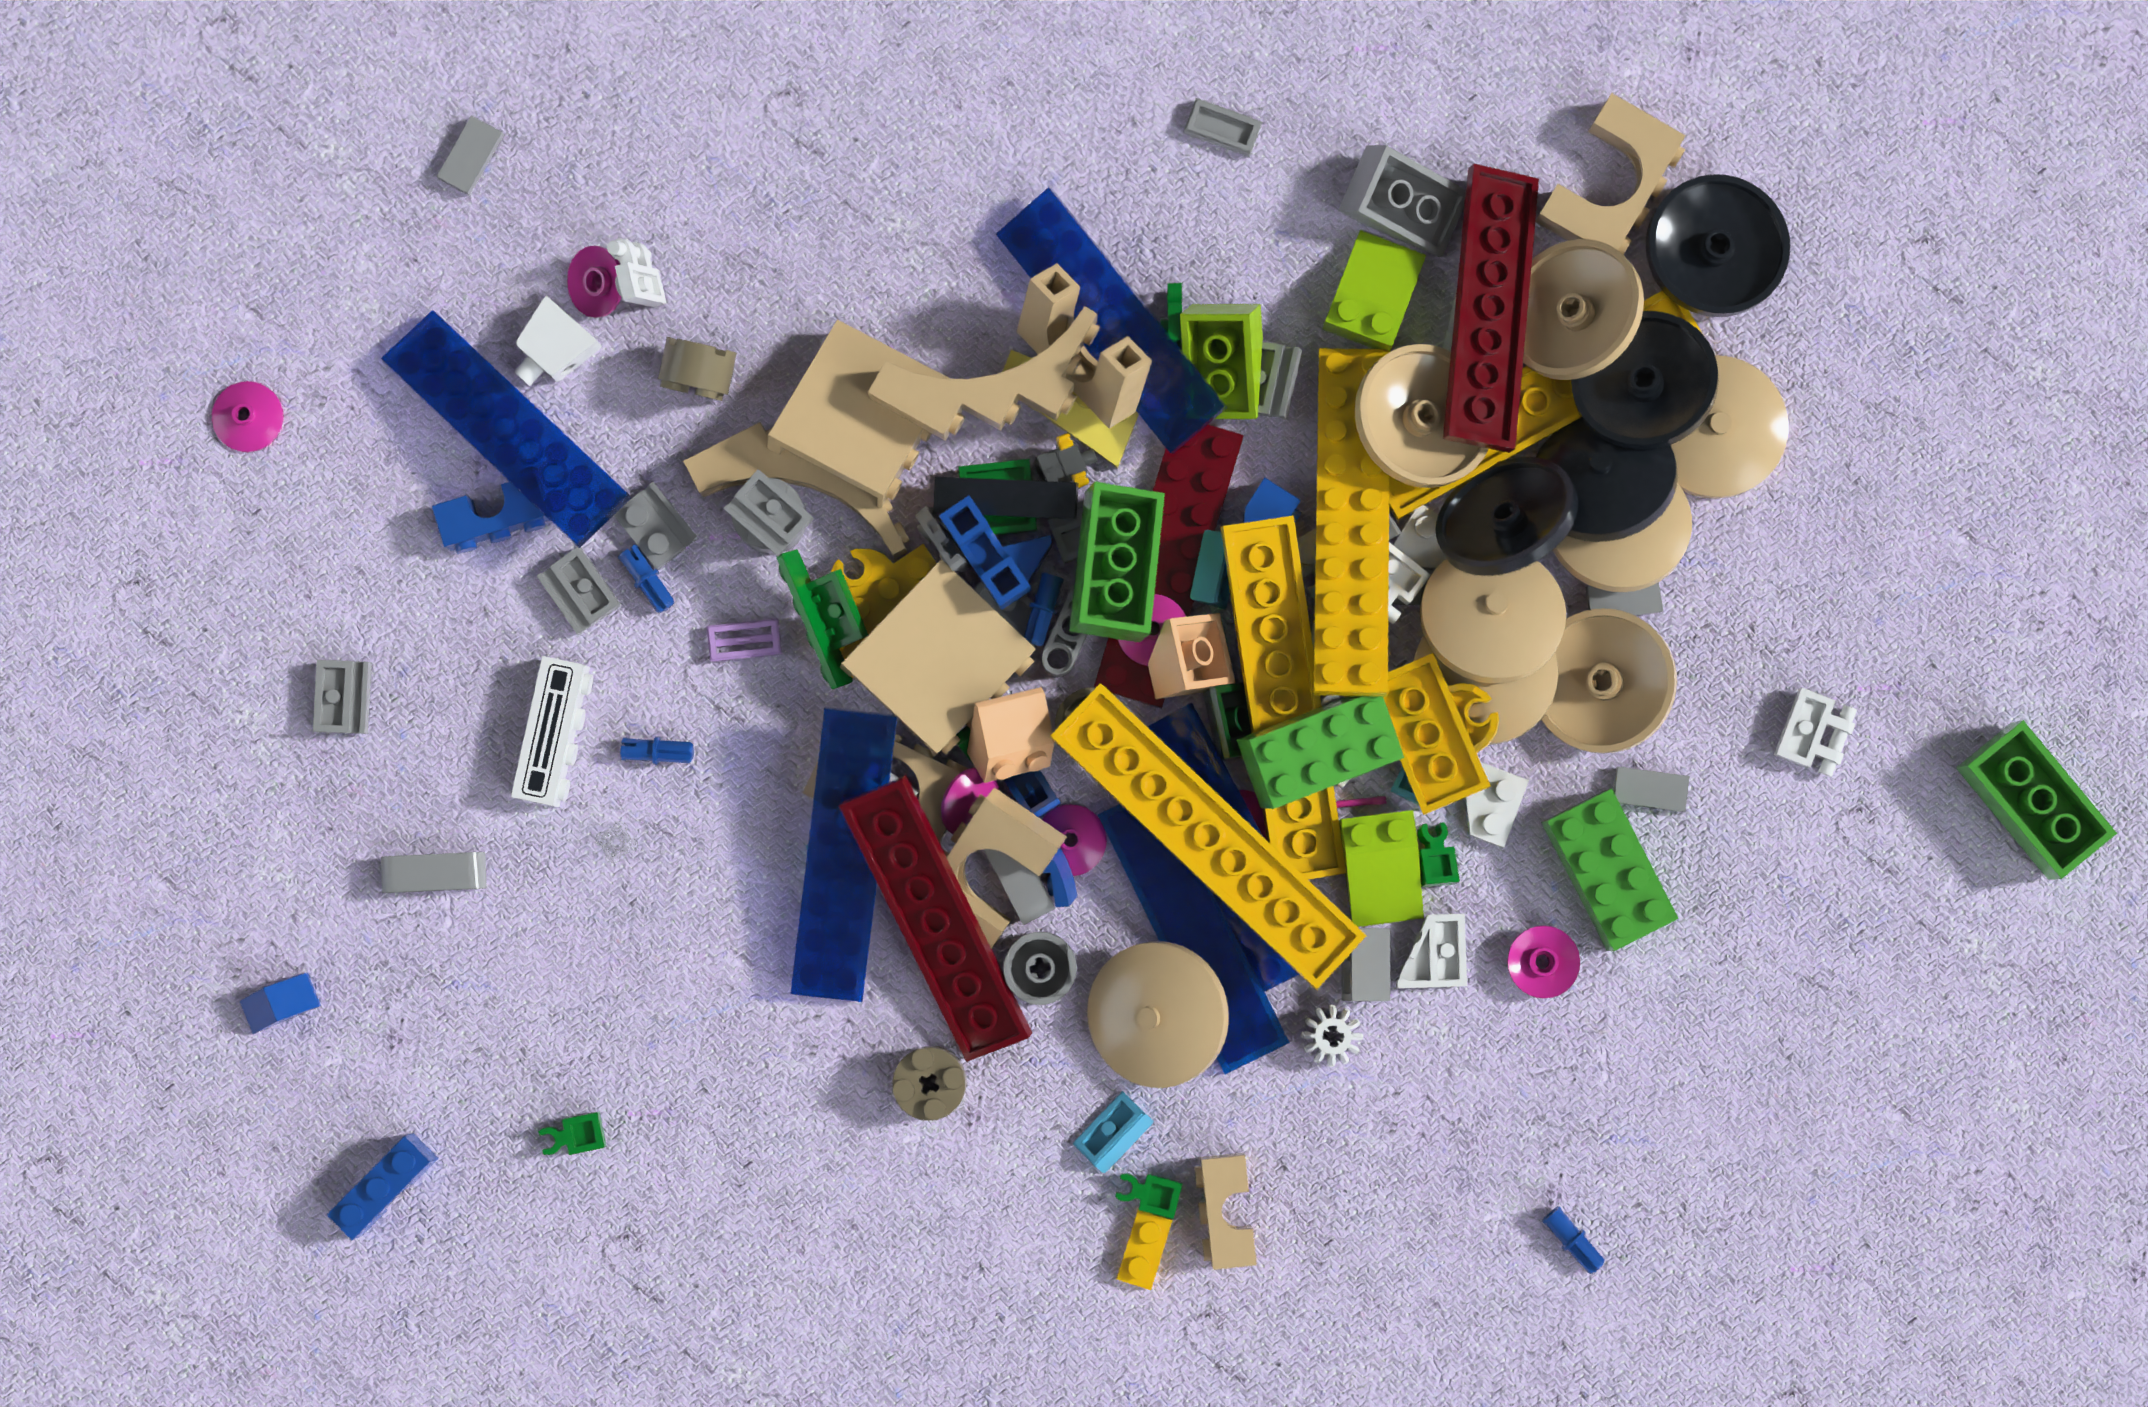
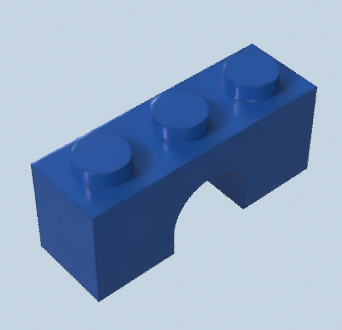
(463, 527)
(985, 552)
(381, 1186)

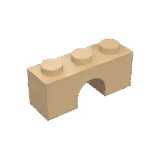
(1227, 1244)

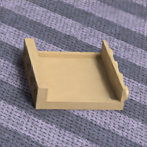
(840, 426)
(939, 658)

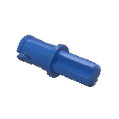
(646, 579)
(1042, 609)
(656, 750)
(1573, 1240)

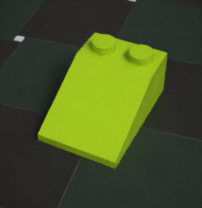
(1374, 292)
(1227, 351)
(1382, 868)

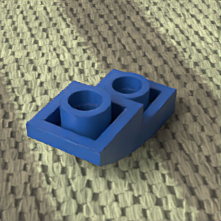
(1061, 881)

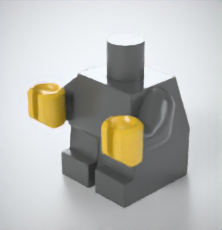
(1065, 463)

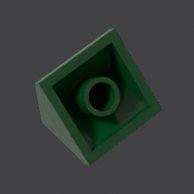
(1227, 718)

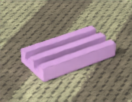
(775, 637)

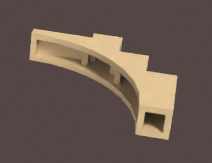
(1040, 383)
(741, 455)

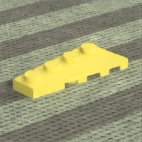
(1086, 426)

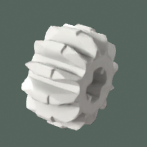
(1323, 1044)

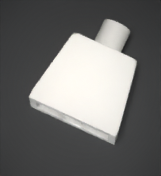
(553, 344)

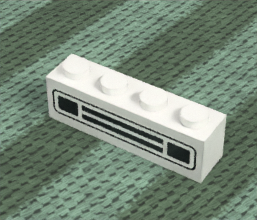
(551, 732)

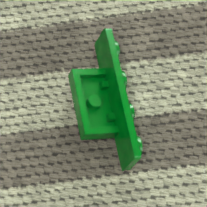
(826, 612)

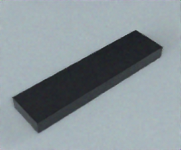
(1009, 497)

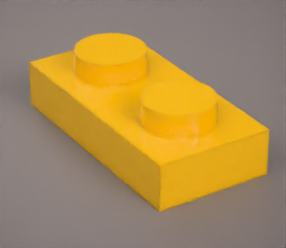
(1144, 1249)

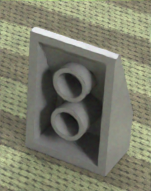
(1403, 199)

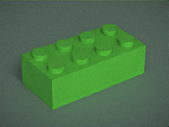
(1117, 562)
(1319, 749)
(2036, 800)
(1609, 870)

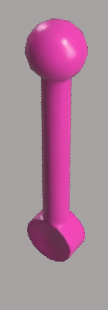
(1378, 800)

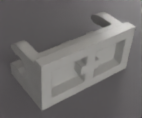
(1367, 968)

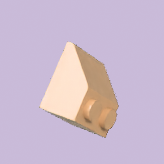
(1190, 656)
(1011, 735)

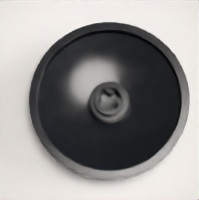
(1717, 245)
(1654, 388)
(1615, 486)
(1507, 516)

